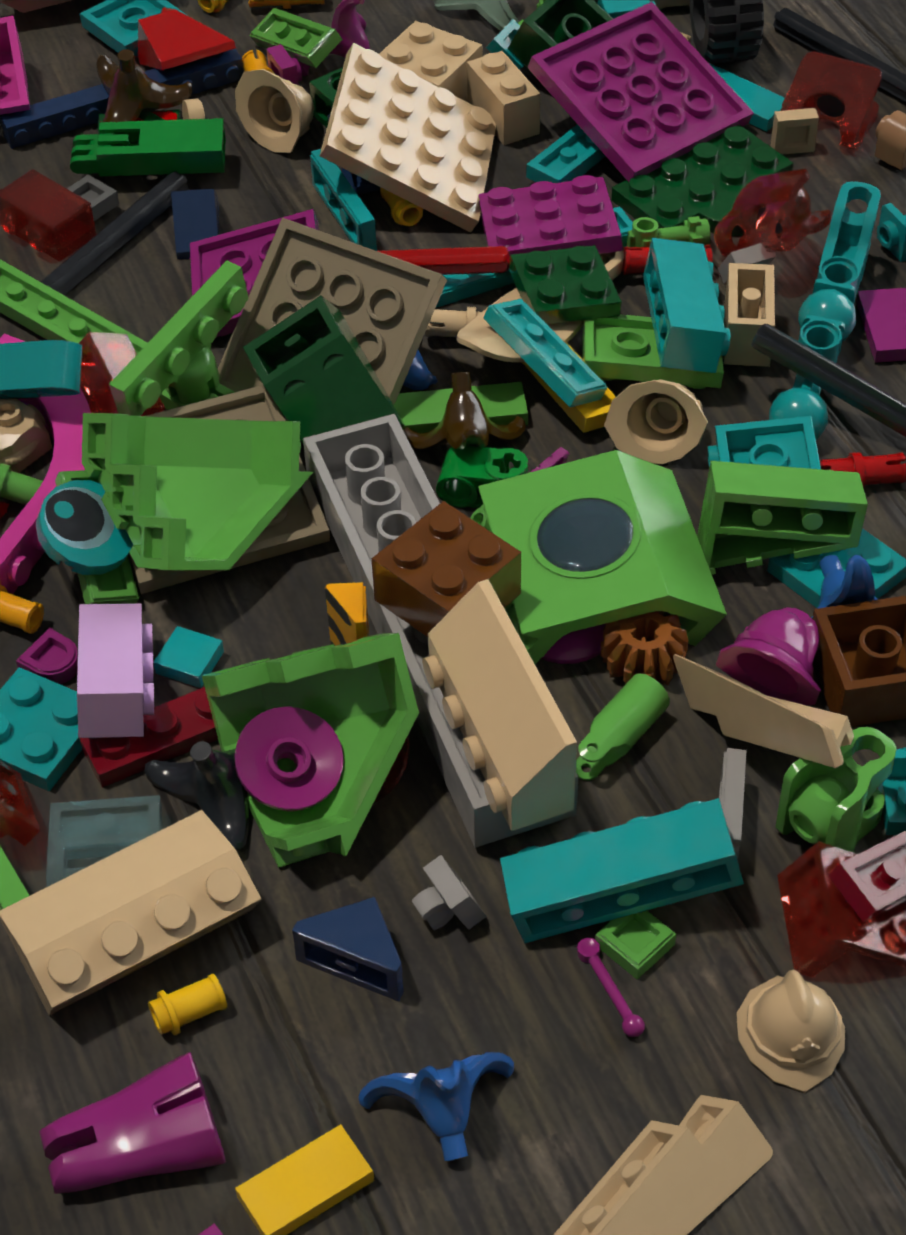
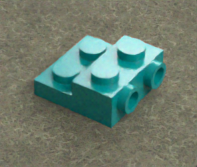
(767, 442)

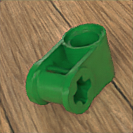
(473, 467)

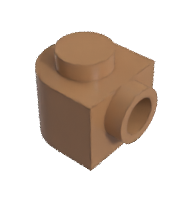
(892, 139)

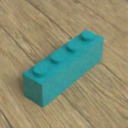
(685, 306)
(620, 870)

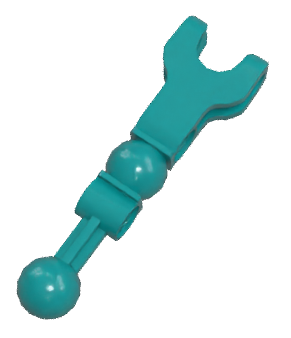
(829, 311)

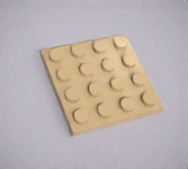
(410, 137)

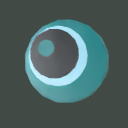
(79, 530)

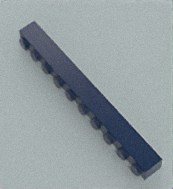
(84, 106)

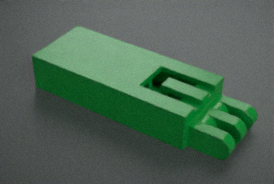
(151, 148)

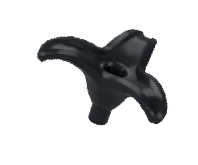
(211, 784)

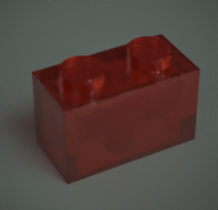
(46, 215)

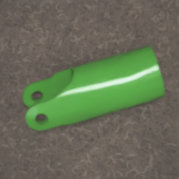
(621, 724)

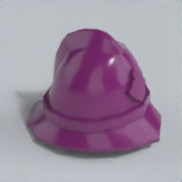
(776, 656)

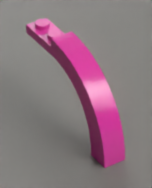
(64, 422)

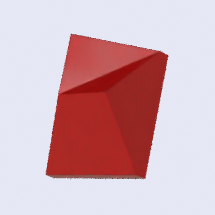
(177, 39)

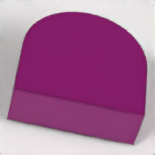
(51, 657)

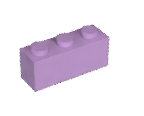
(114, 671)

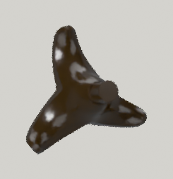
(133, 90)
(464, 421)

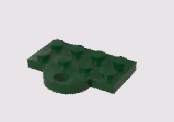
(701, 180)

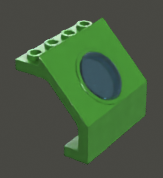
(599, 548)

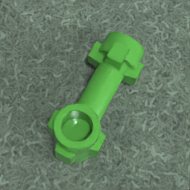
(645, 228)

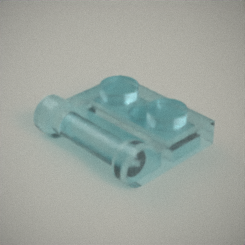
(97, 830)

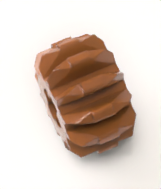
(644, 646)

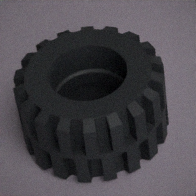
(727, 29)

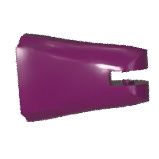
(138, 1132)

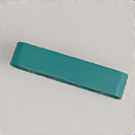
(40, 369)

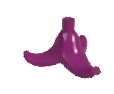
(349, 26)

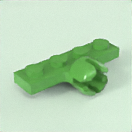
(181, 352)

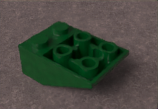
(318, 371)

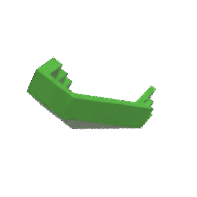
(191, 486)
(365, 699)

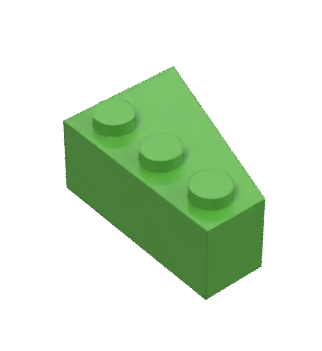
(778, 511)

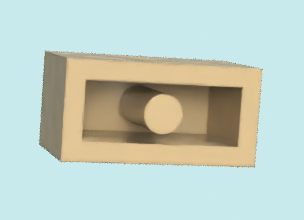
(506, 95)
(747, 307)

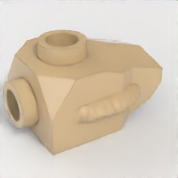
(21, 434)

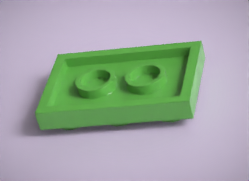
(628, 350)

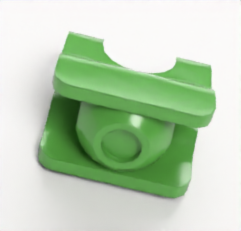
(829, 801)

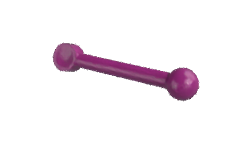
(589, 952)

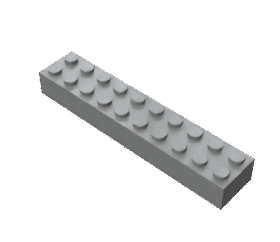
(371, 496)

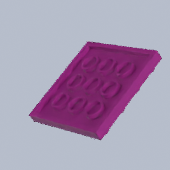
(639, 90)

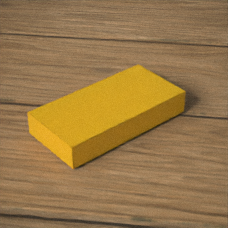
(305, 1183)

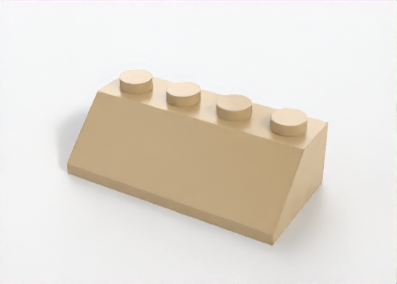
(502, 710)
(128, 910)

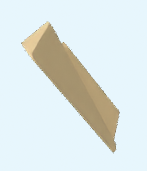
(765, 719)
(674, 1174)

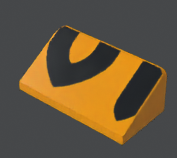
(347, 612)

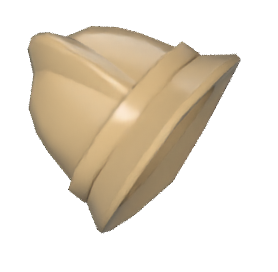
(273, 109)
(656, 421)
(791, 1031)

